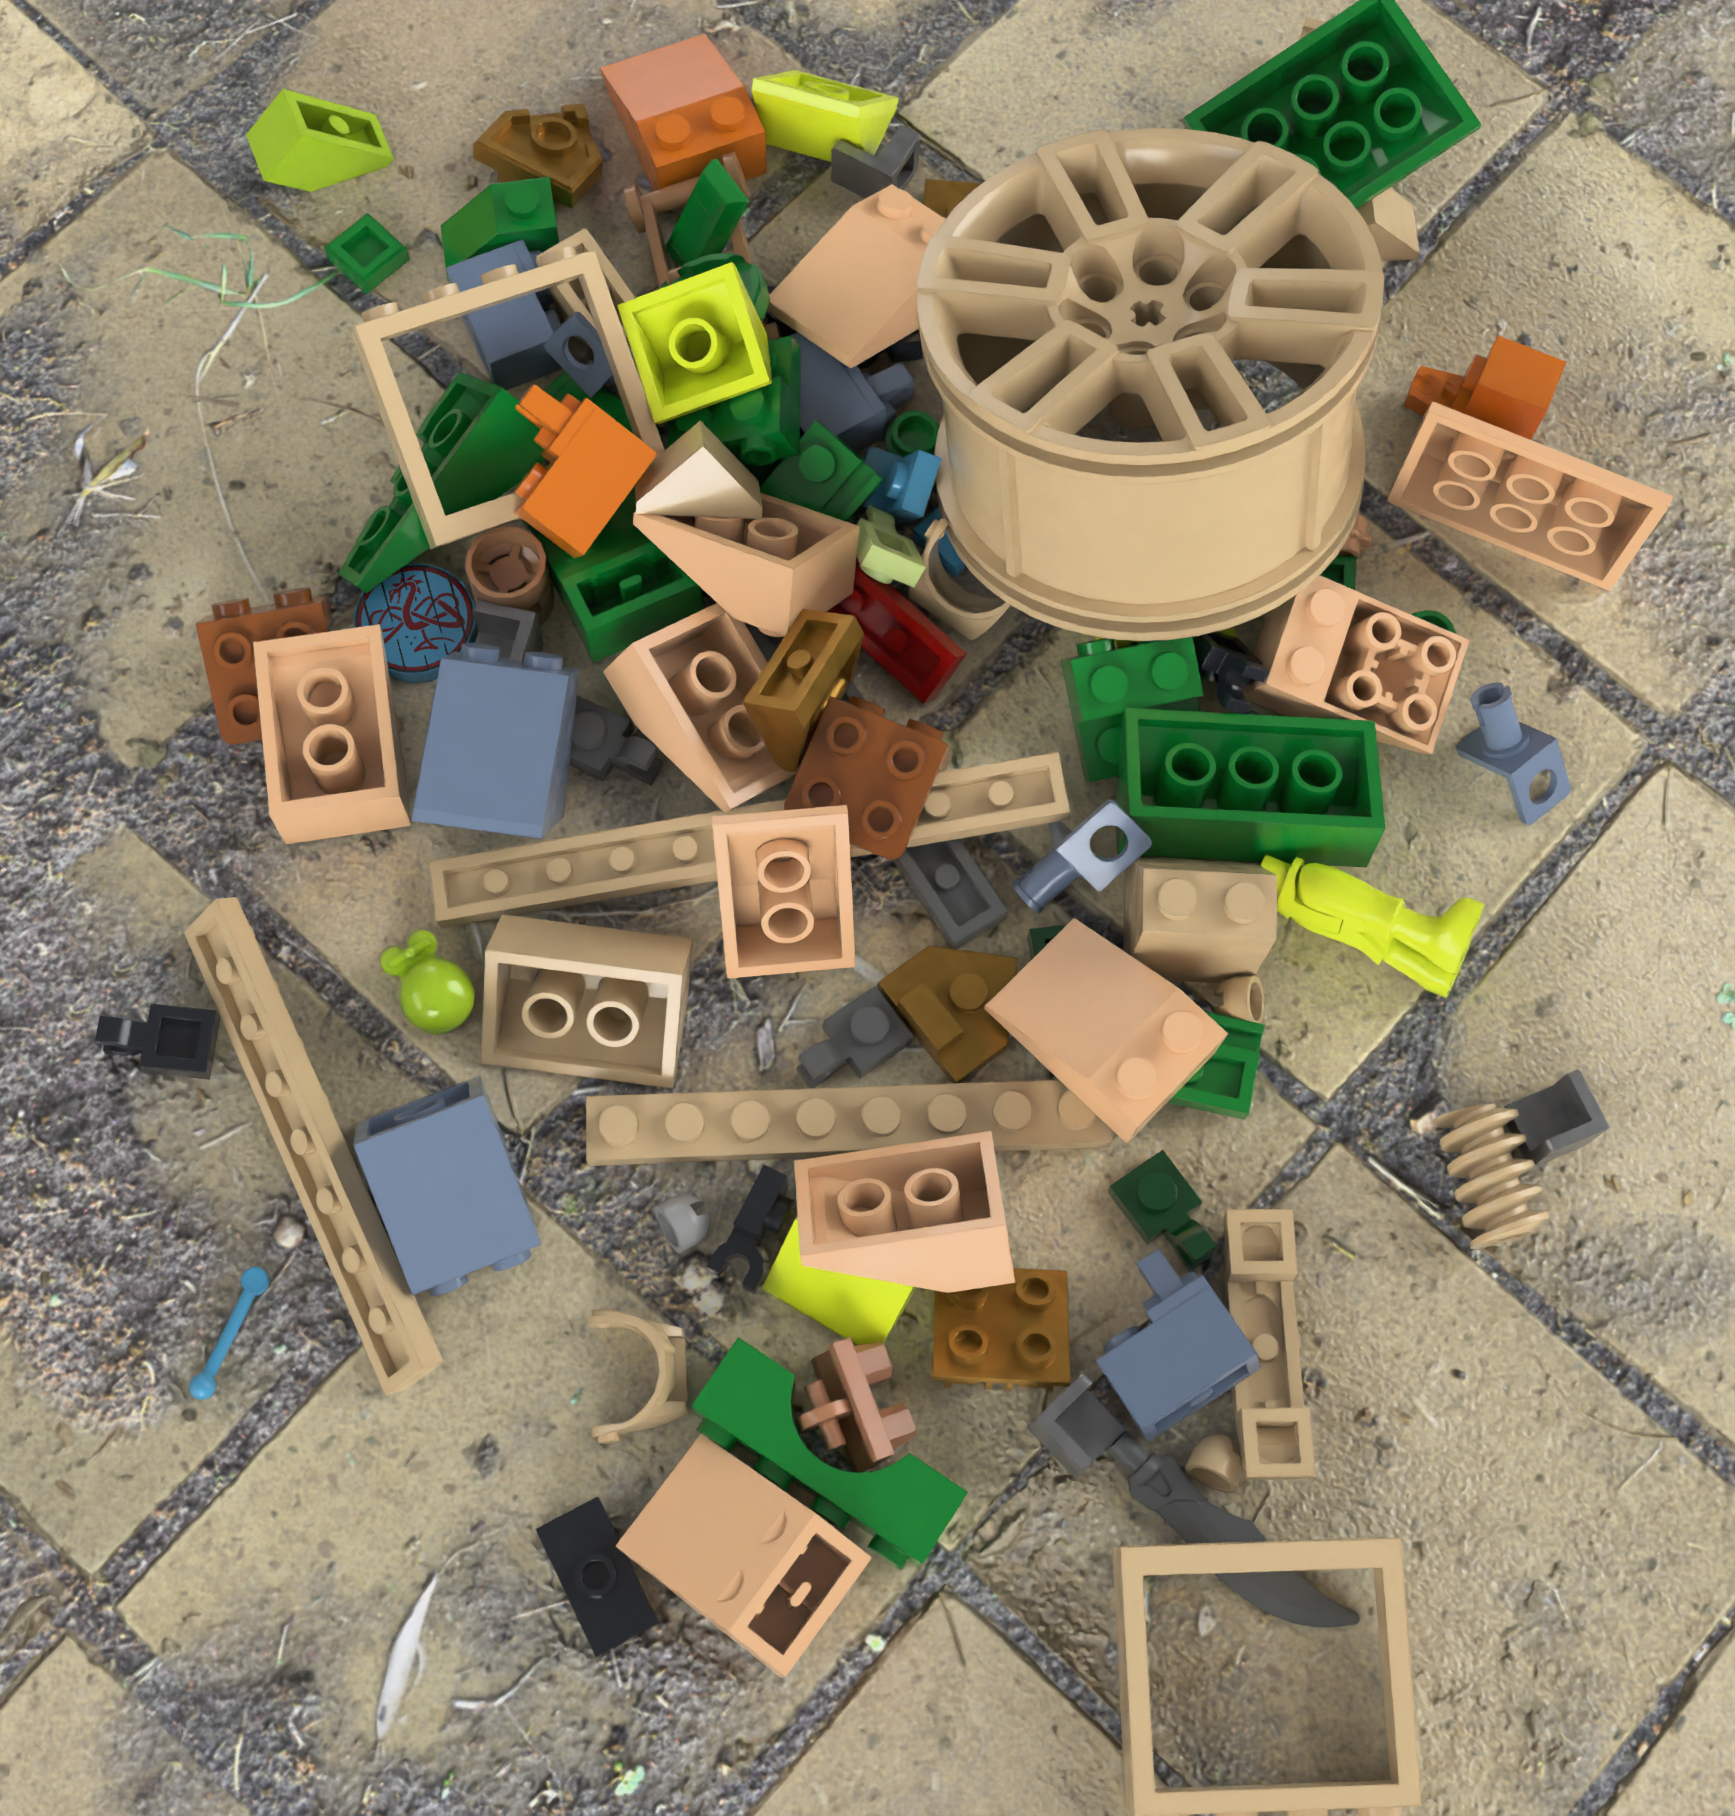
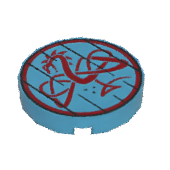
(421, 618)

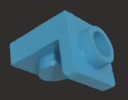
(906, 483)

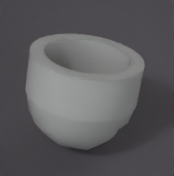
(679, 1222)

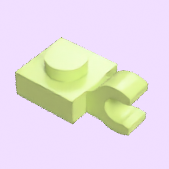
(884, 552)

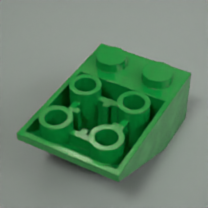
(619, 585)

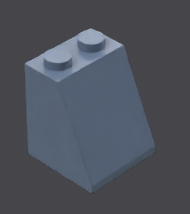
(498, 742)
(446, 1187)

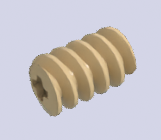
(1492, 1174)

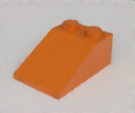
(684, 111)

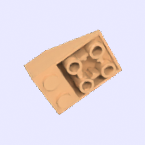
(1358, 660)
(744, 1554)

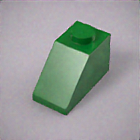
(500, 217)

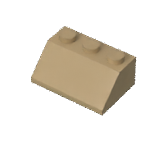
(585, 1000)

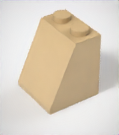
(1199, 917)

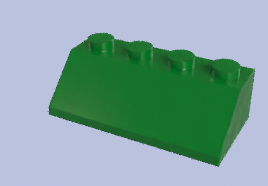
(1251, 786)

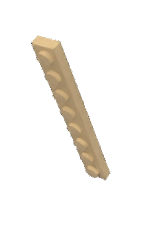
(833, 1121)
(313, 1147)

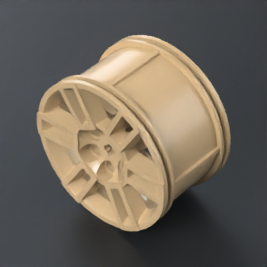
(1132, 284)

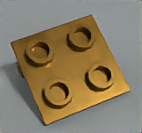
(1004, 1333)

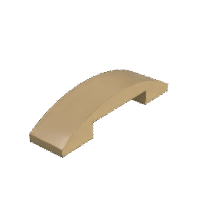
(1260, 1297)

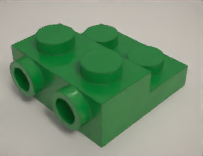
(761, 422)
(1131, 676)

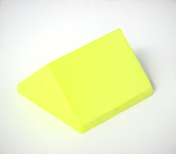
(815, 112)
(696, 343)
(838, 1301)

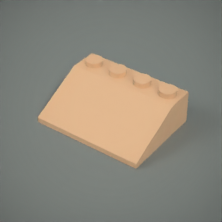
(1526, 496)

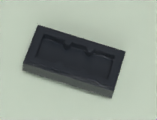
(597, 1577)

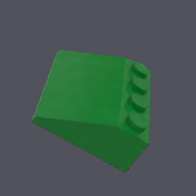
(1350, 100)

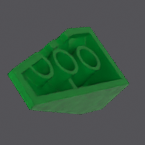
(474, 454)

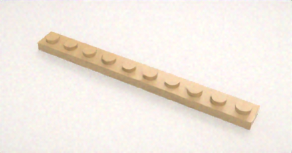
(683, 849)

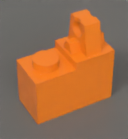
(1503, 389)
(588, 472)

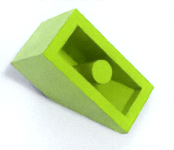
(316, 142)

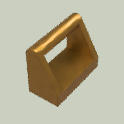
(808, 666)

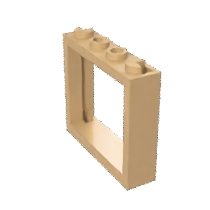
(449, 303)
(1297, 1799)

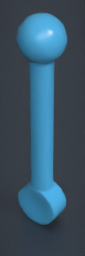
(255, 1282)

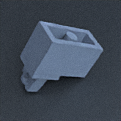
(512, 333)
(848, 400)
(1182, 1357)

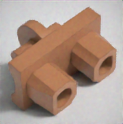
(846, 1408)

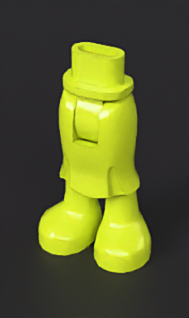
(1377, 923)

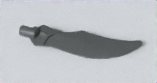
(1167, 1491)

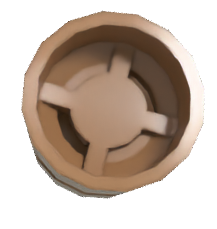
(510, 570)

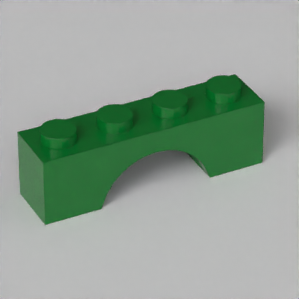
(898, 1505)

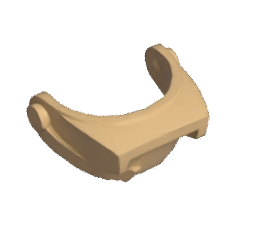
(948, 601)
(671, 1390)

